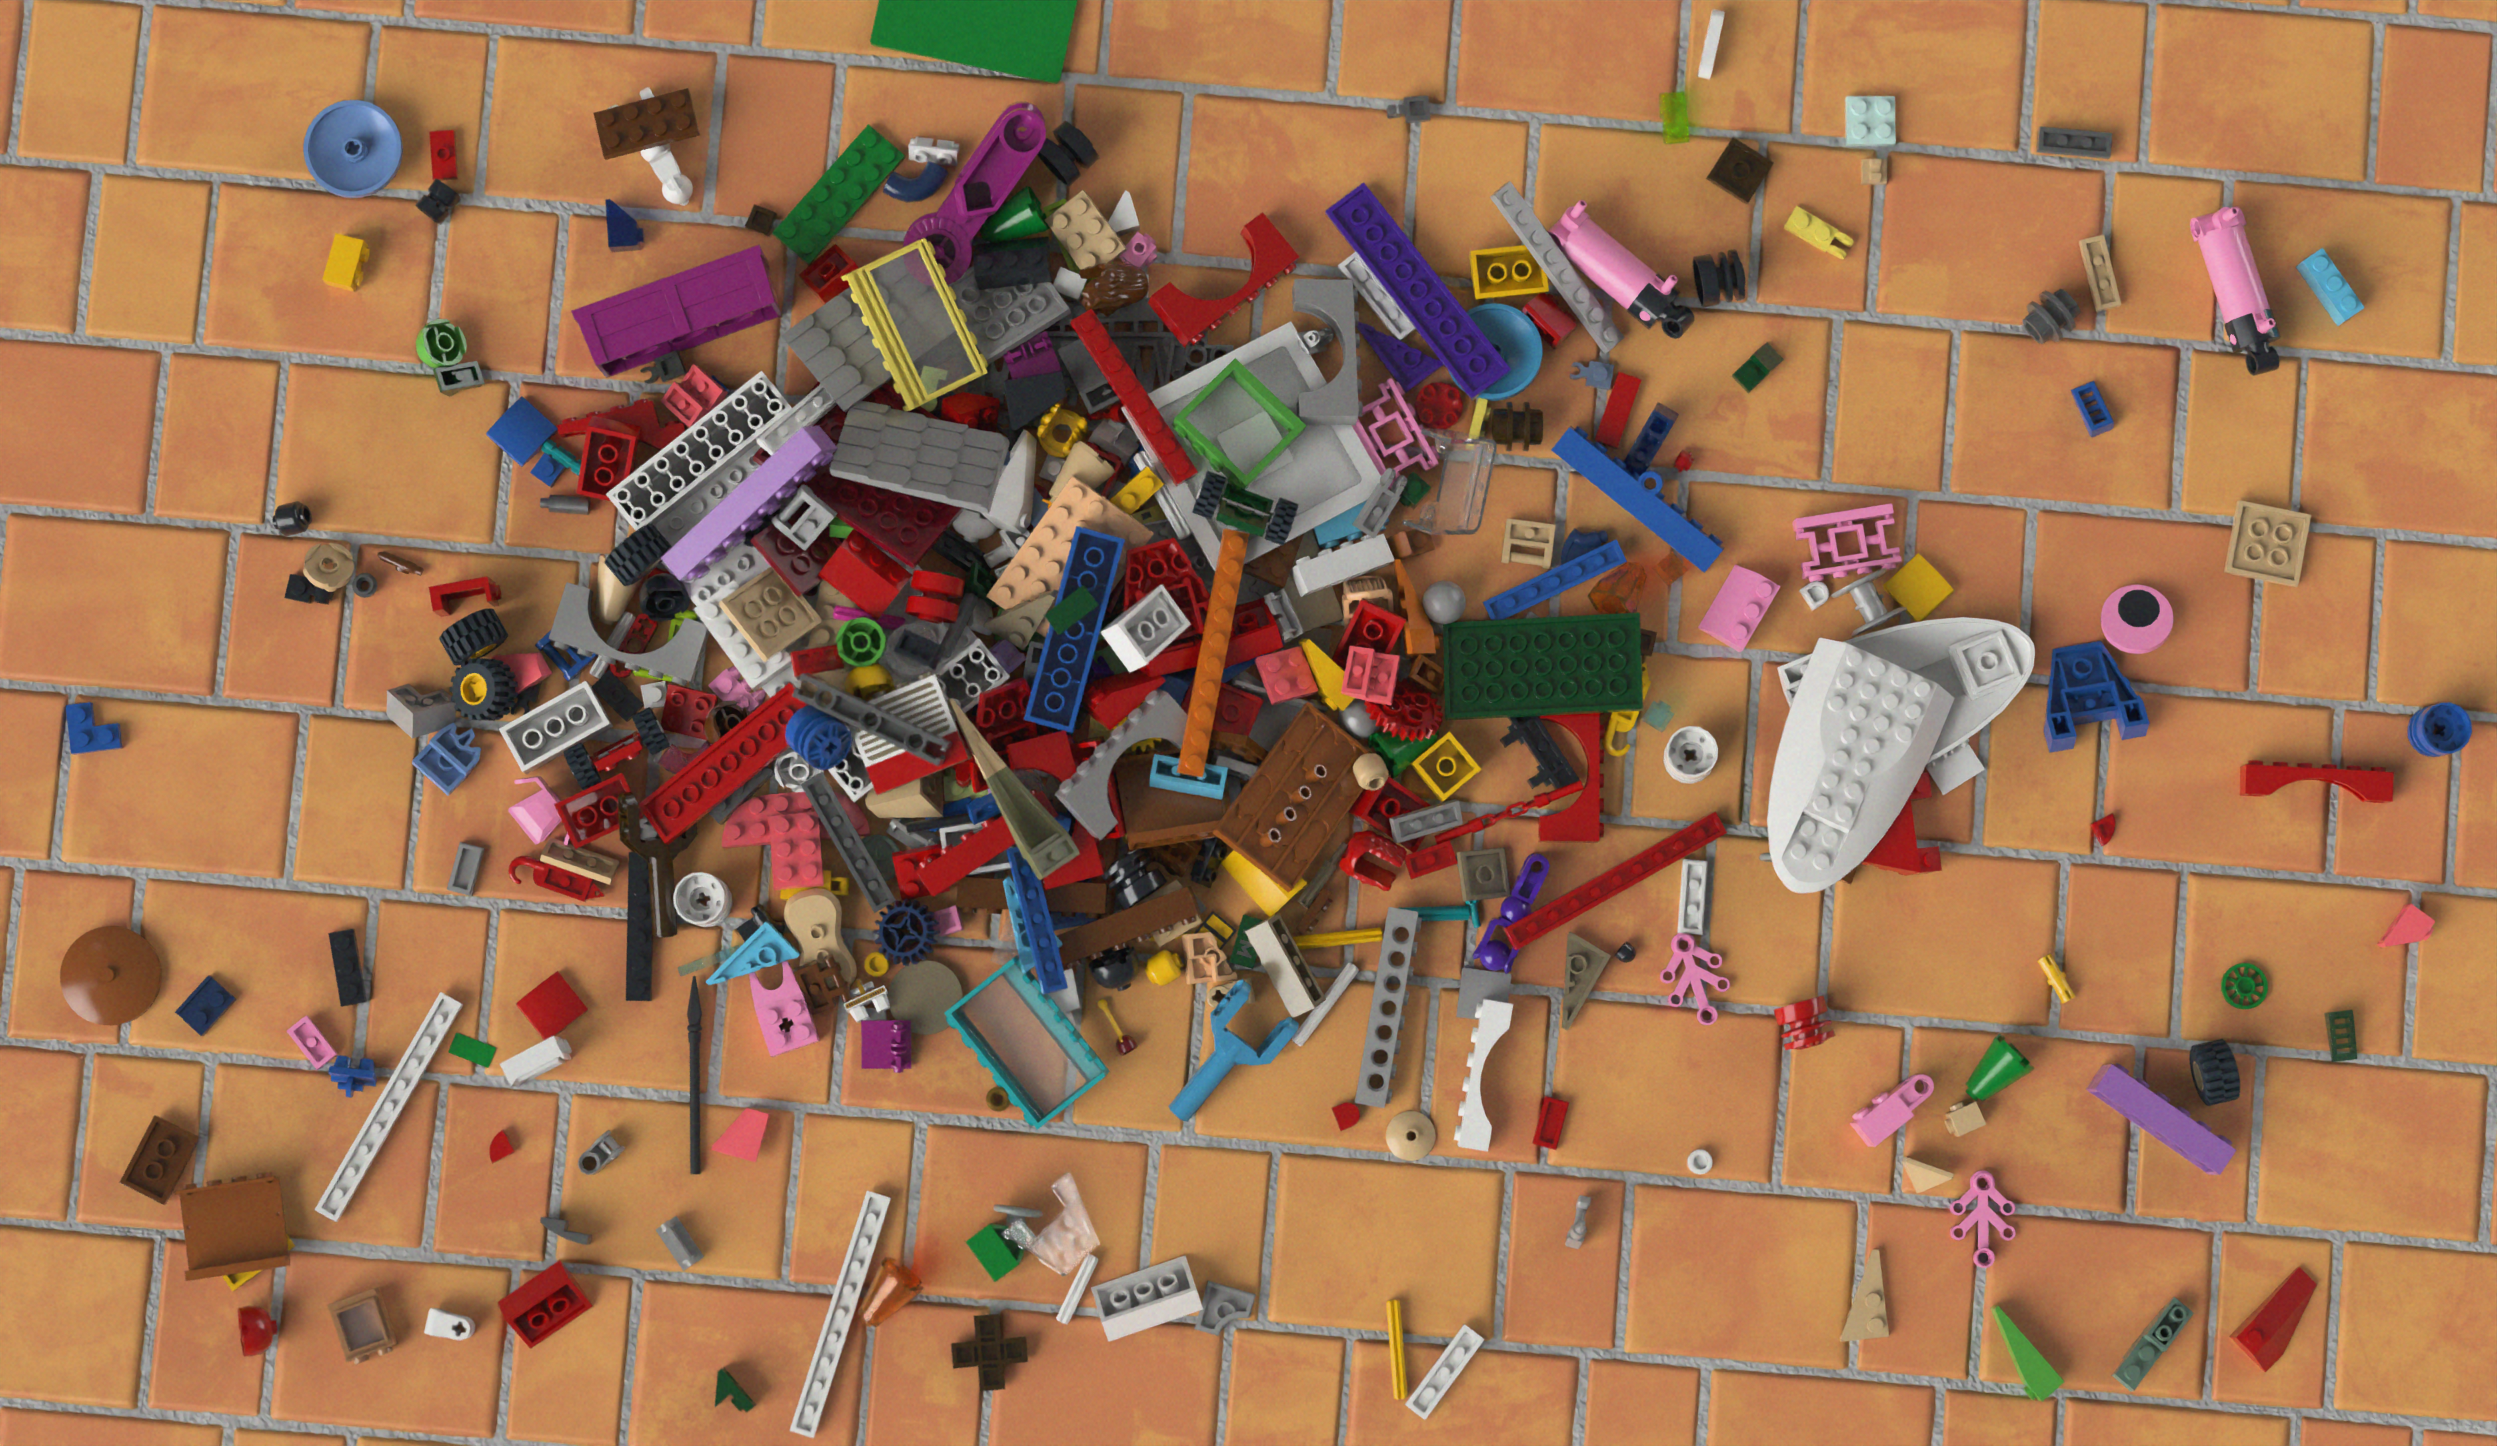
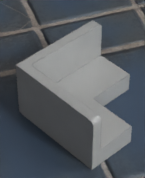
(419, 713)

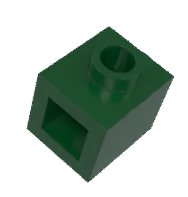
(1414, 491)

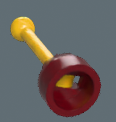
(1125, 1042)

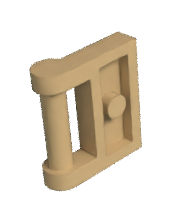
(1528, 535)

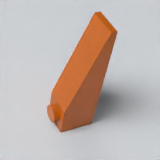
(1417, 630)

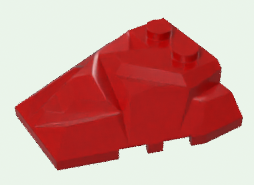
(1167, 565)
(1003, 723)

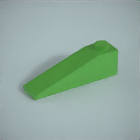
(2030, 1365)

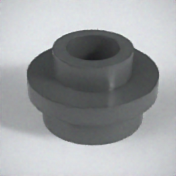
(357, 582)

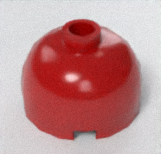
(255, 1330)

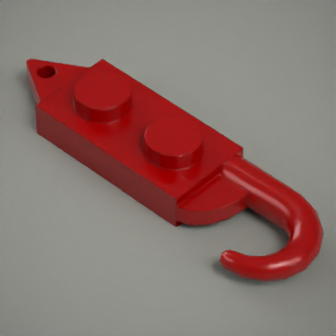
(557, 879)

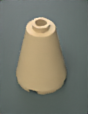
(1085, 466)
(611, 595)

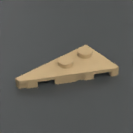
(1868, 1313)

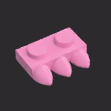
(729, 689)

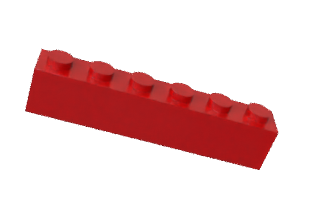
(972, 852)

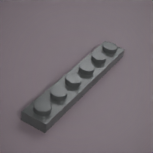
(848, 842)

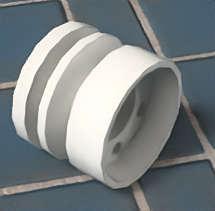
(1695, 741)
(692, 891)

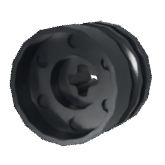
(1718, 278)
(1134, 878)

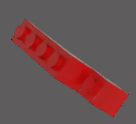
(642, 414)

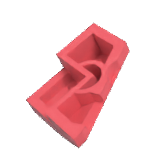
(528, 668)
(744, 1135)

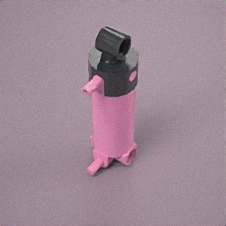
(1620, 272)
(2238, 287)

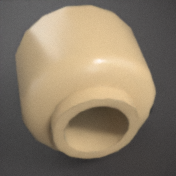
(1370, 771)

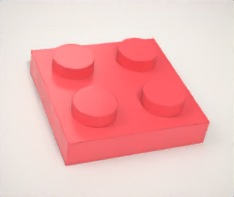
(1286, 675)

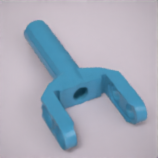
(1229, 1051)

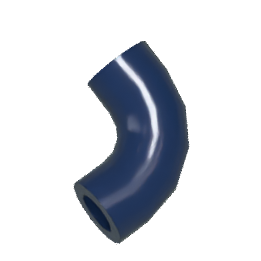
(916, 188)

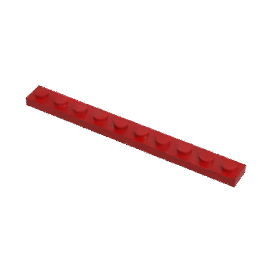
(1614, 880)

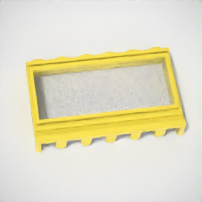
(916, 323)

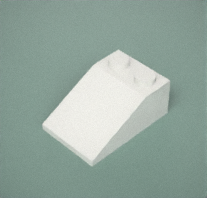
(1145, 628)

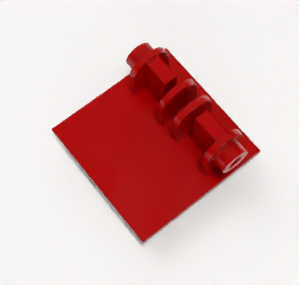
(687, 710)

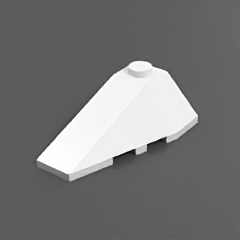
(1014, 493)

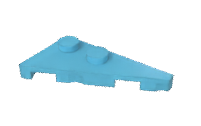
(1021, 938)
(761, 950)

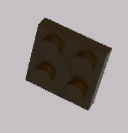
(1739, 170)

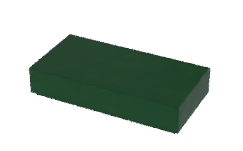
(1071, 609)

